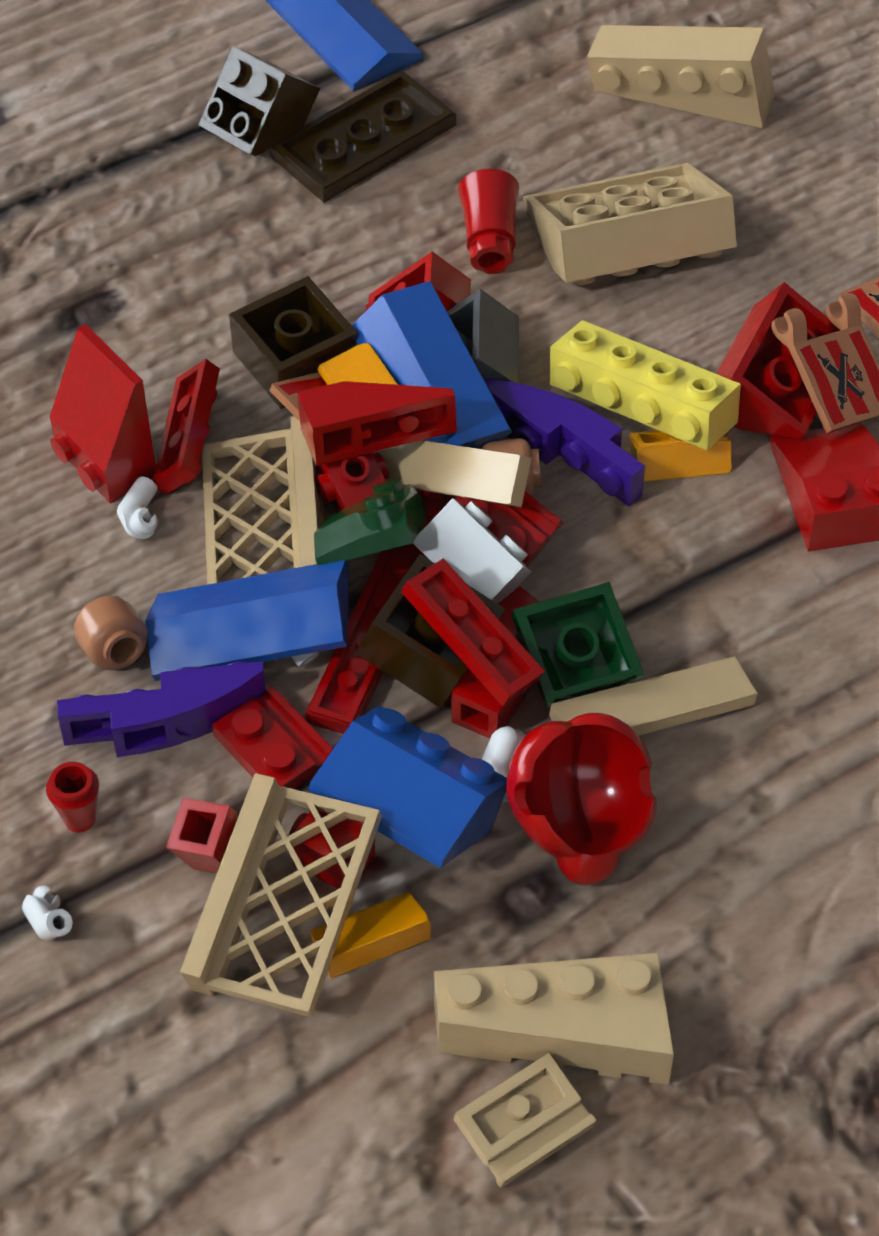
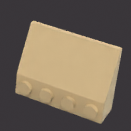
(632, 222)

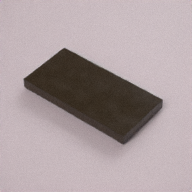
(363, 136)

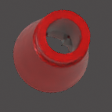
(74, 795)

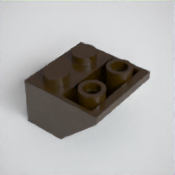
(257, 103)

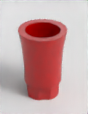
(489, 216)

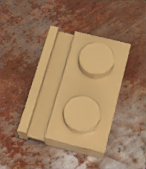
(524, 1120)

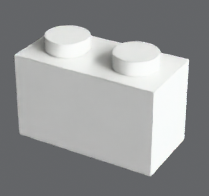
(474, 551)

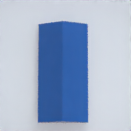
(350, 38)
(424, 349)
(250, 619)

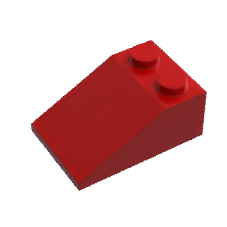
(102, 419)
(832, 485)

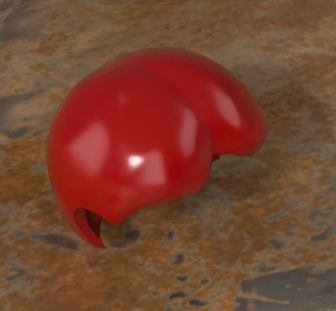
(582, 793)

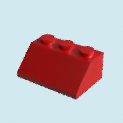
(771, 386)

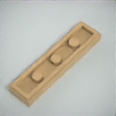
(460, 471)
(667, 698)

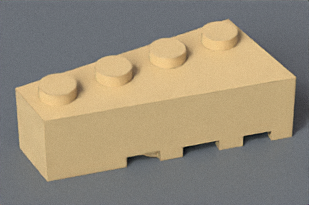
(687, 69)
(580, 1011)

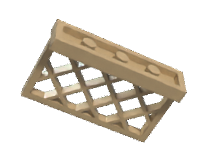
(302, 496)
(236, 887)

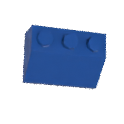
(424, 788)

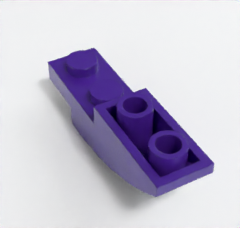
(572, 431)
(161, 717)

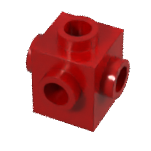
(351, 479)

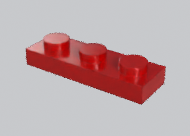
(186, 427)
(472, 631)

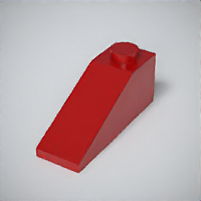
(371, 417)

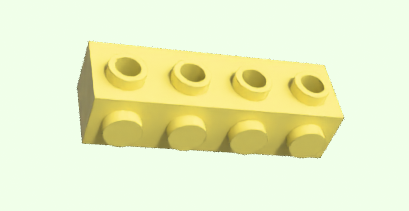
(645, 384)

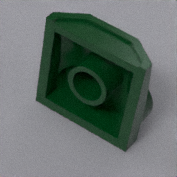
(377, 524)
(578, 643)

